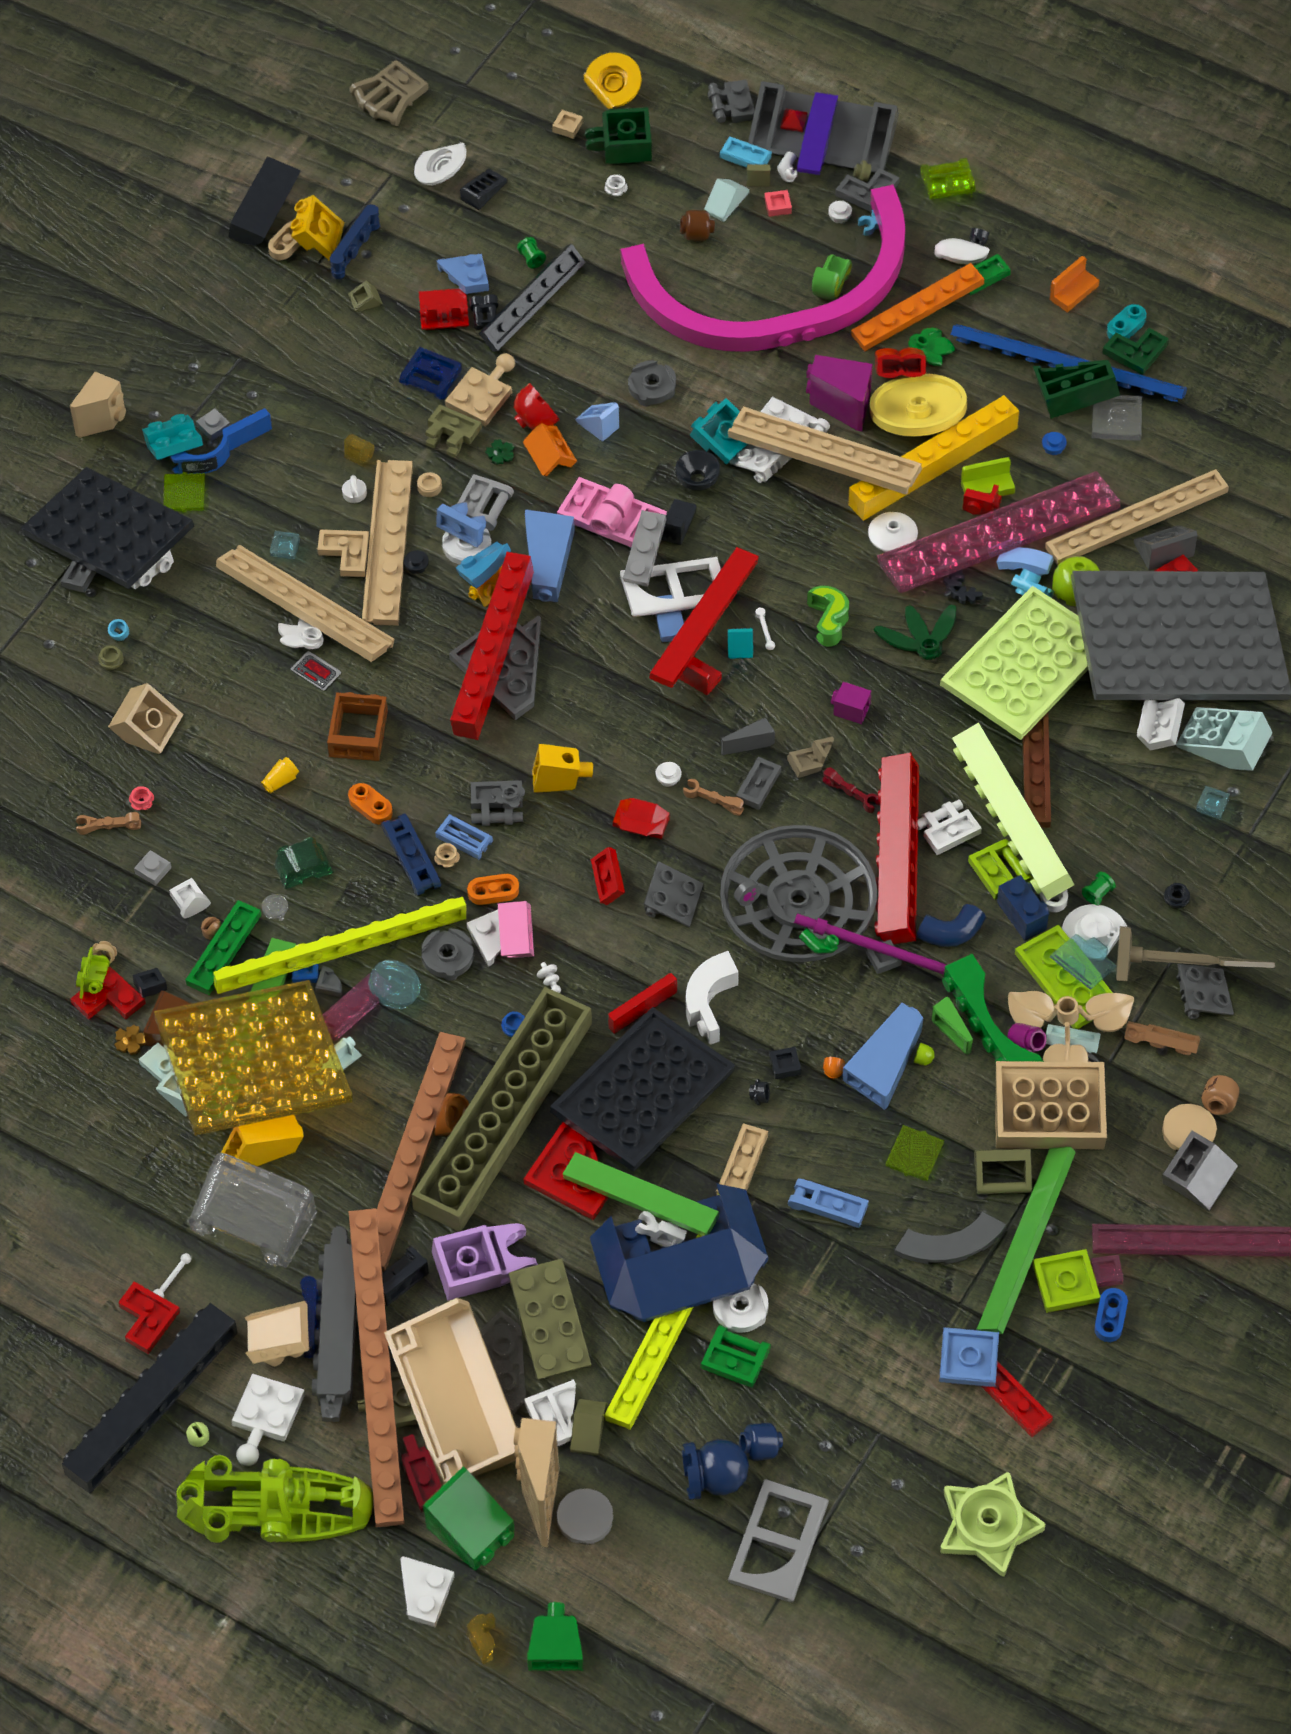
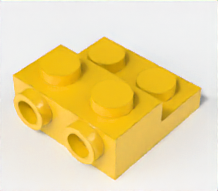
(316, 226)

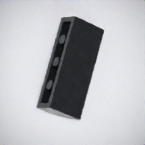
(262, 202)

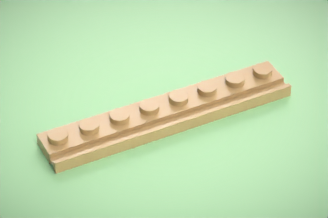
(825, 450)
(387, 542)
(305, 603)

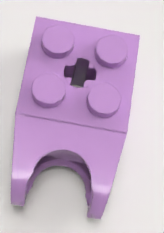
(486, 1257)

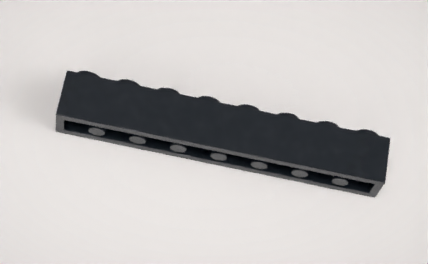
(149, 1398)

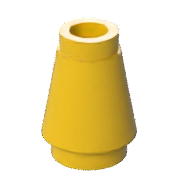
(281, 774)

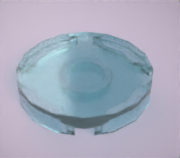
(394, 984)

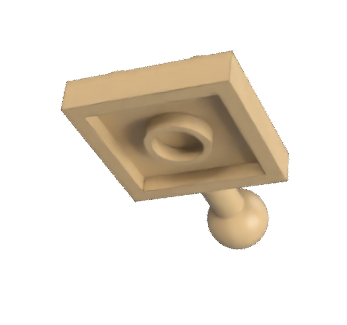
(482, 394)

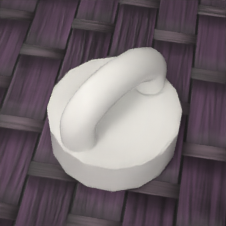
(354, 490)

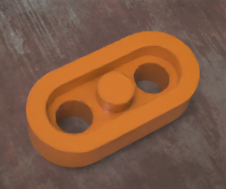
(368, 802)
(493, 887)

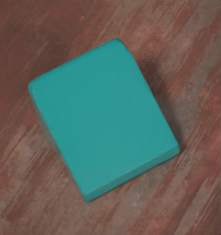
(740, 643)

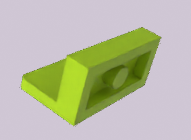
(986, 474)

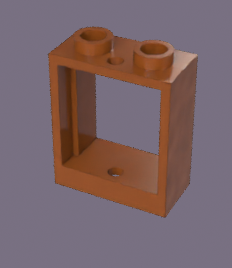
(357, 747)

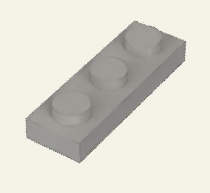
(644, 548)

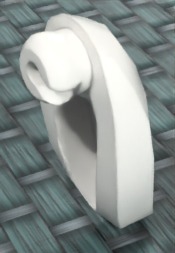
(960, 251)

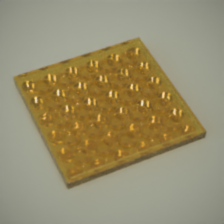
(252, 1057)

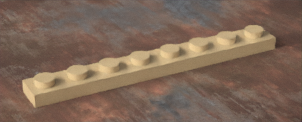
(1137, 516)

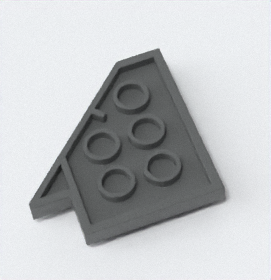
(518, 675)

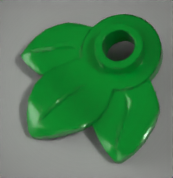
(932, 344)

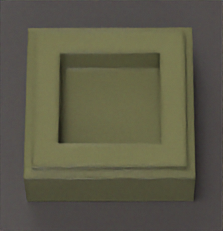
(758, 175)

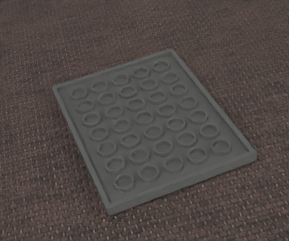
(1180, 635)

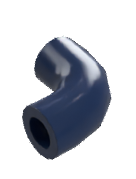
(952, 932)

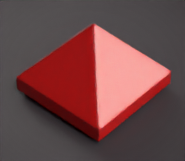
(794, 120)

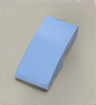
(1026, 558)

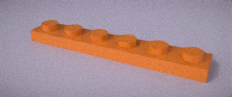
(917, 307)

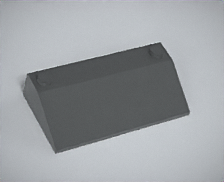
(856, 132)

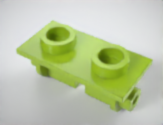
(92, 973)

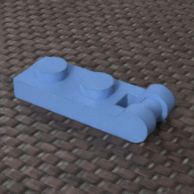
(828, 1202)

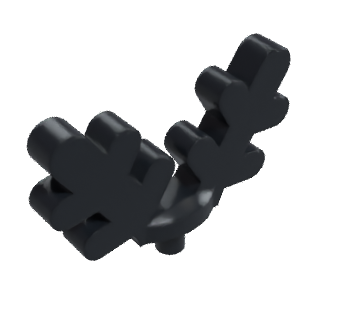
(953, 582)

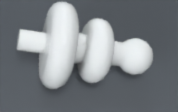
(550, 979)

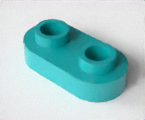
(1130, 320)

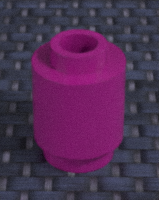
(1027, 1037)

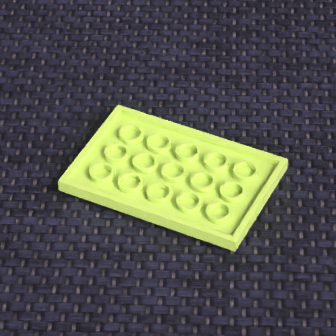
(1021, 664)

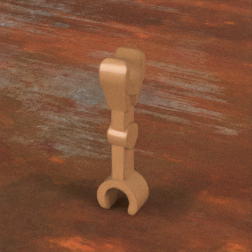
(732, 804)
(131, 822)

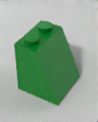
(468, 1519)

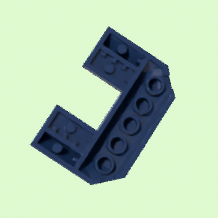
(684, 1273)

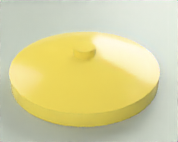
(918, 405)

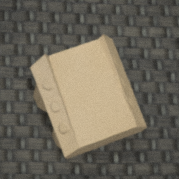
(278, 1333)

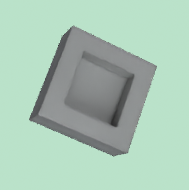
(212, 424)
(152, 868)

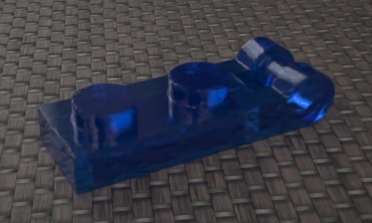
(311, 1297)

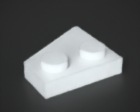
(486, 935)
(557, 1406)
(425, 1590)

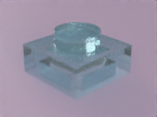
(284, 545)
(1212, 802)

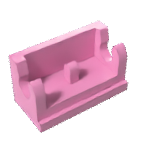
(515, 929)

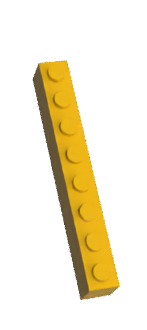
(941, 454)

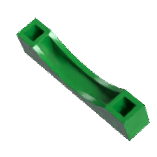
(966, 982)

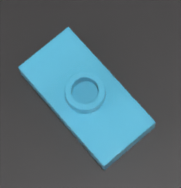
(744, 153)

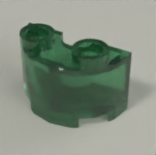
(301, 861)

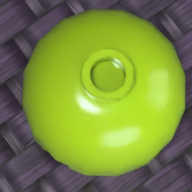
(1062, 577)

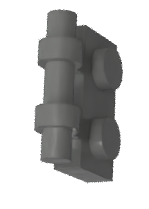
(738, 98)
(483, 798)

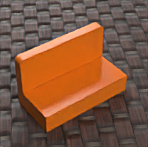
(1072, 285)
(548, 448)

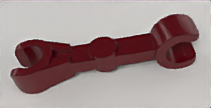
(833, 779)

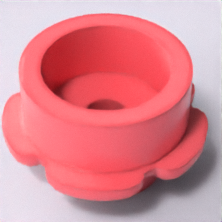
(138, 794)

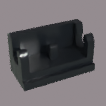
(403, 1275)

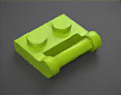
(991, 868)

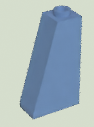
(549, 547)
(883, 1058)

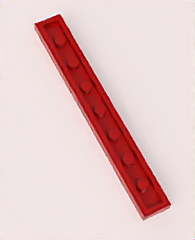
(703, 617)

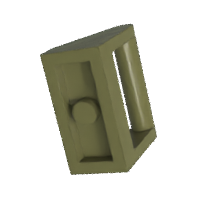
(1003, 1155)

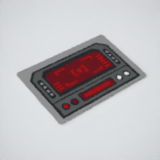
(316, 670)

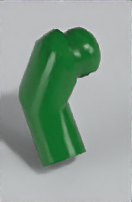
(817, 945)

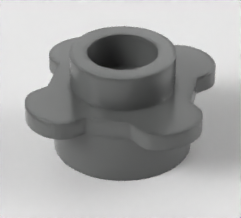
(510, 802)

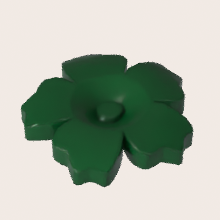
(500, 452)

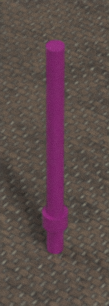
(821, 927)

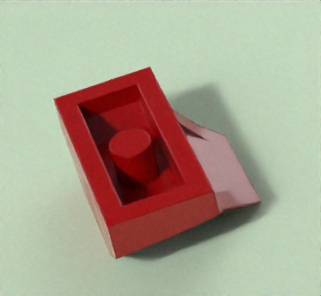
(641, 817)

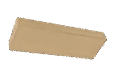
(744, 1157)

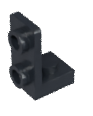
(678, 521)

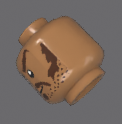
(1220, 1095)

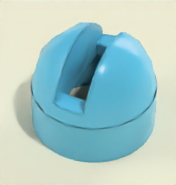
(122, 626)

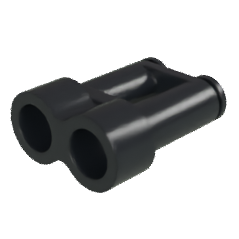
(481, 305)

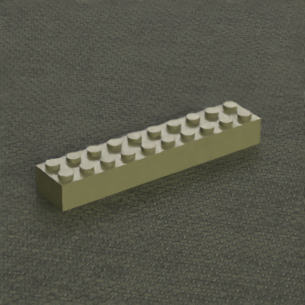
(502, 1109)

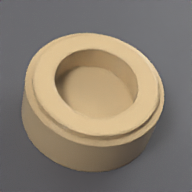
(429, 484)

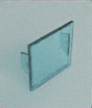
(1084, 960)

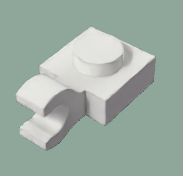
(661, 1233)

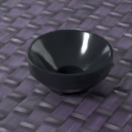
(697, 463)

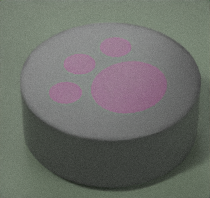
(747, 892)

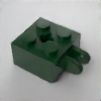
(623, 136)

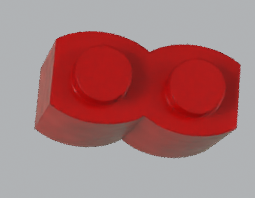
(892, 363)

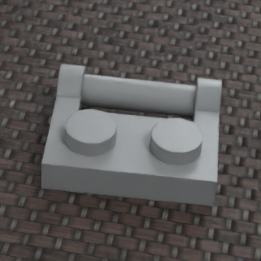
(479, 493)

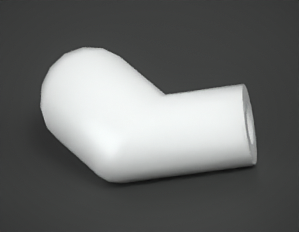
(785, 169)

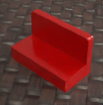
(701, 676)

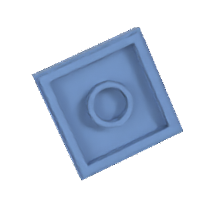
(969, 1357)

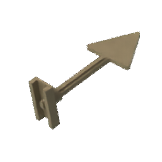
(1129, 953)

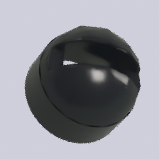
(979, 235)

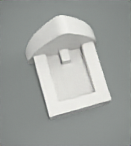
(189, 898)

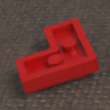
(114, 992)
(153, 1316)

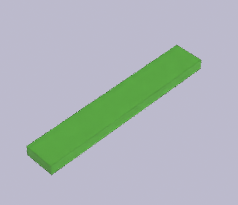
(641, 1194)

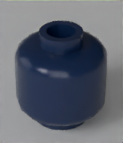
(760, 1441)

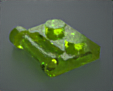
(948, 179)

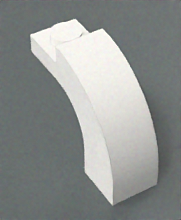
(708, 980)

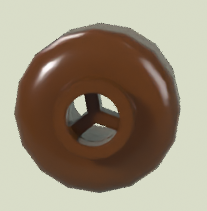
(696, 225)

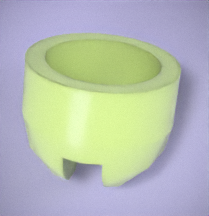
(193, 1438)

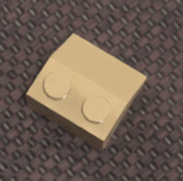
(98, 406)
(145, 719)

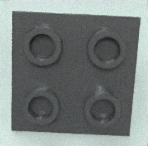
(672, 894)
(1203, 990)

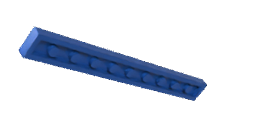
(1036, 353)

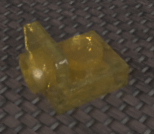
(480, 1637)

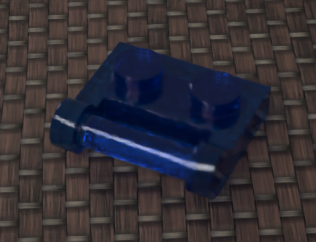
(432, 366)

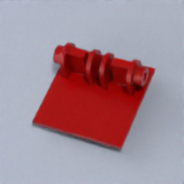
(443, 309)

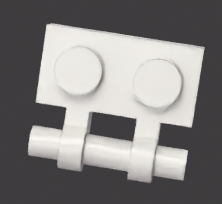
(950, 832)

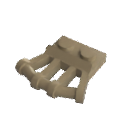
(396, 80)

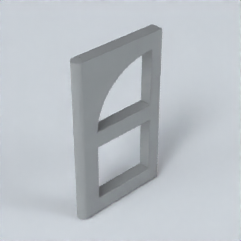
(786, 1580)

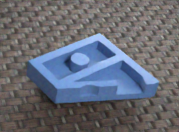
(466, 272)

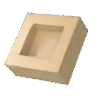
(567, 124)

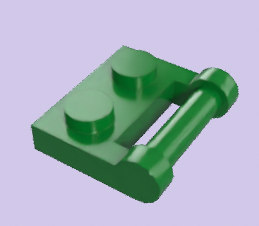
(734, 1363)

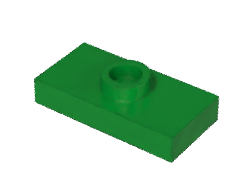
(992, 271)

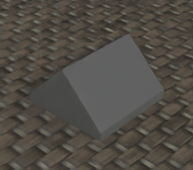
(1166, 545)

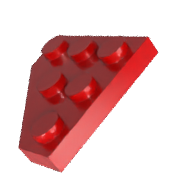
(548, 1170)

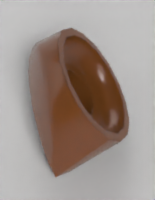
(450, 1113)

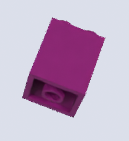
(840, 388)

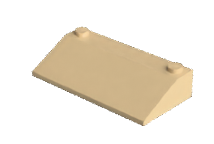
(454, 1390)

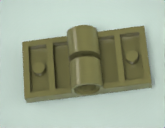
(549, 1319)

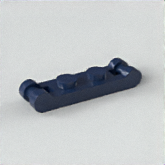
(350, 244)
(411, 854)

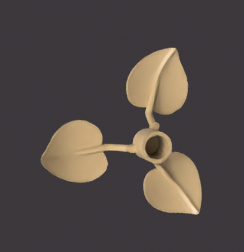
(1033, 1008)

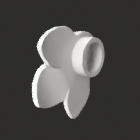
(300, 635)

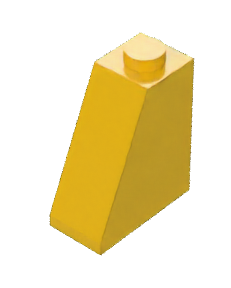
(264, 1140)

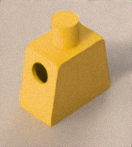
(558, 768)

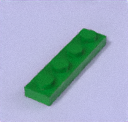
(223, 946)

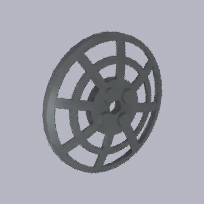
(800, 883)

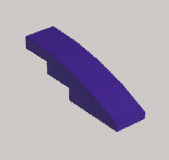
(817, 133)

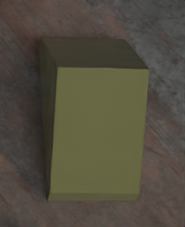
(588, 1426)

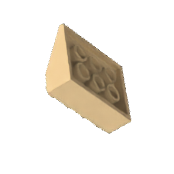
(1050, 1105)
(538, 1470)

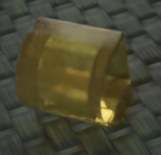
(358, 450)

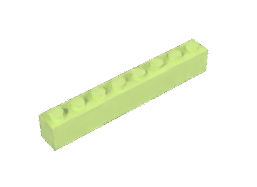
(1013, 812)

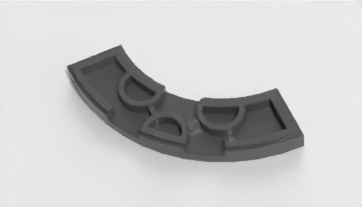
(953, 1246)

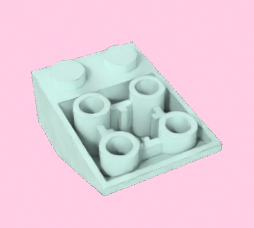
(1226, 736)

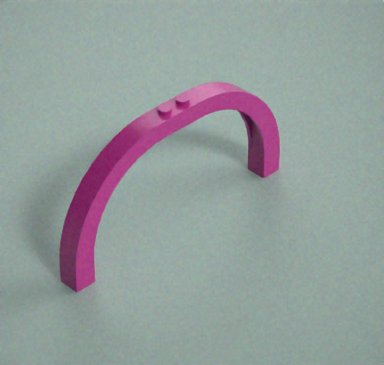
(782, 329)

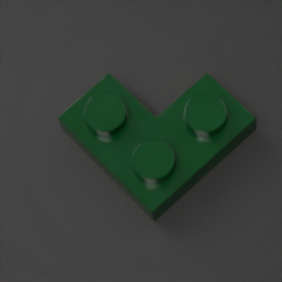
(1137, 355)

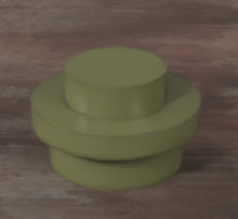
(862, 171)
(110, 658)

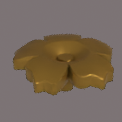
(129, 1040)

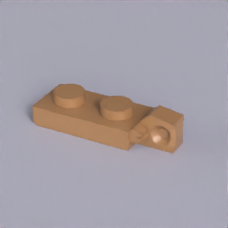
(1161, 1037)

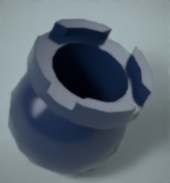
(715, 1467)

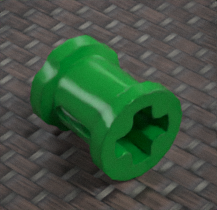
(531, 252)
(1098, 888)

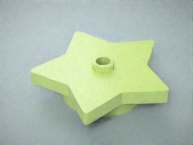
(993, 1504)

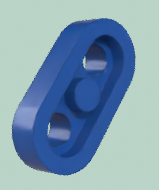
(1111, 1316)

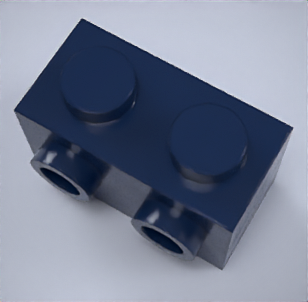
(1023, 907)

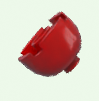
(533, 409)

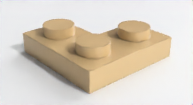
(349, 545)

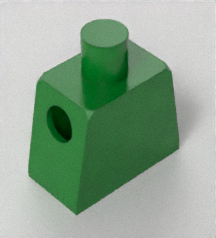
(555, 1642)

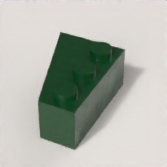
(1076, 386)

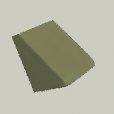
(365, 297)

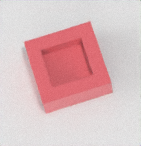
(778, 203)

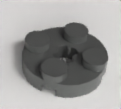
(652, 394)
(447, 967)

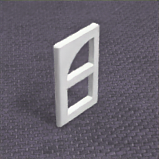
(646, 604)

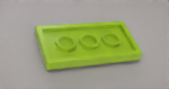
(1051, 976)

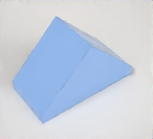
(600, 419)

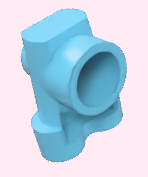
(1027, 580)

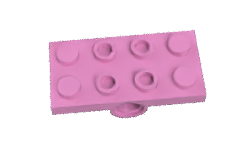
(605, 510)

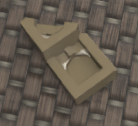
(810, 759)

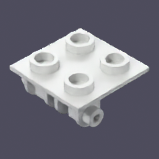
(761, 461)

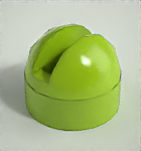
(924, 1055)

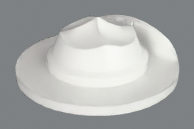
(439, 164)
(1094, 922)

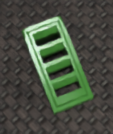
(950, 1023)

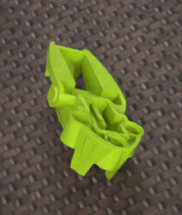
(274, 1500)

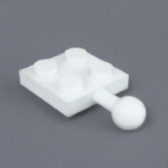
(265, 1410)

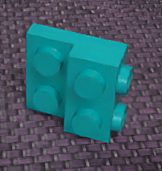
(713, 431)
(172, 436)

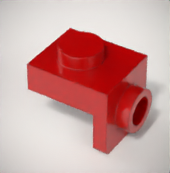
(981, 503)

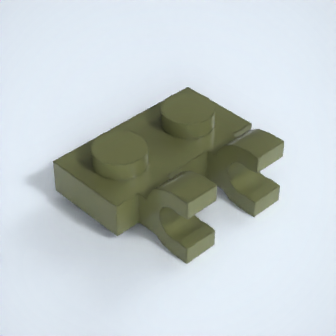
(452, 423)

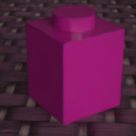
(851, 702)

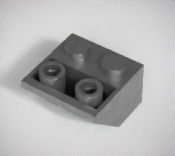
(1199, 1170)

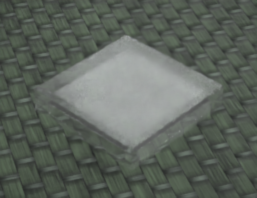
(1118, 418)

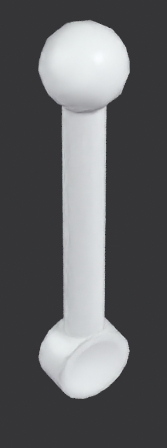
(760, 613)
(185, 1259)

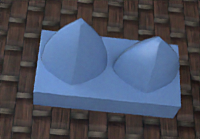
(455, 522)

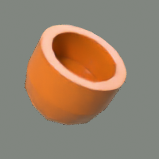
(833, 1067)

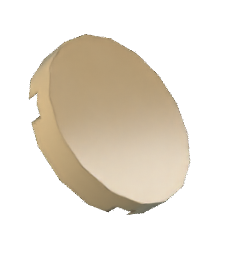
(1185, 1118)

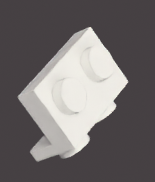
(1160, 723)

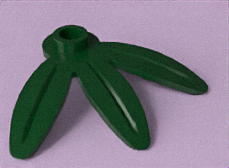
(926, 645)

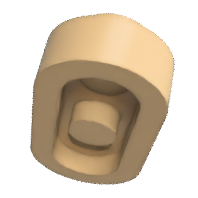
(282, 244)

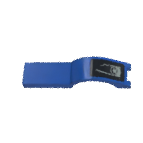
(232, 437)

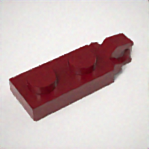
(420, 1471)

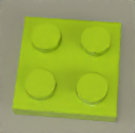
(1066, 1280)

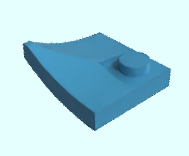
(483, 565)

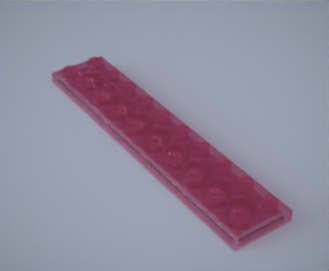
(998, 531)

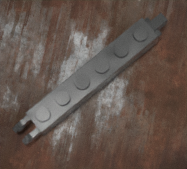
(337, 1327)

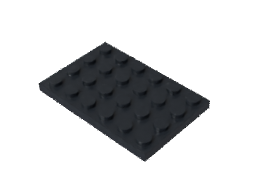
(107, 527)
(642, 1089)

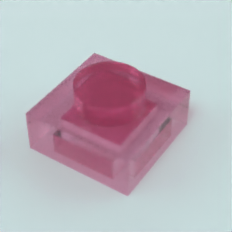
(1107, 1270)

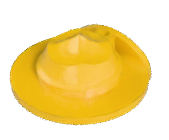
(613, 79)

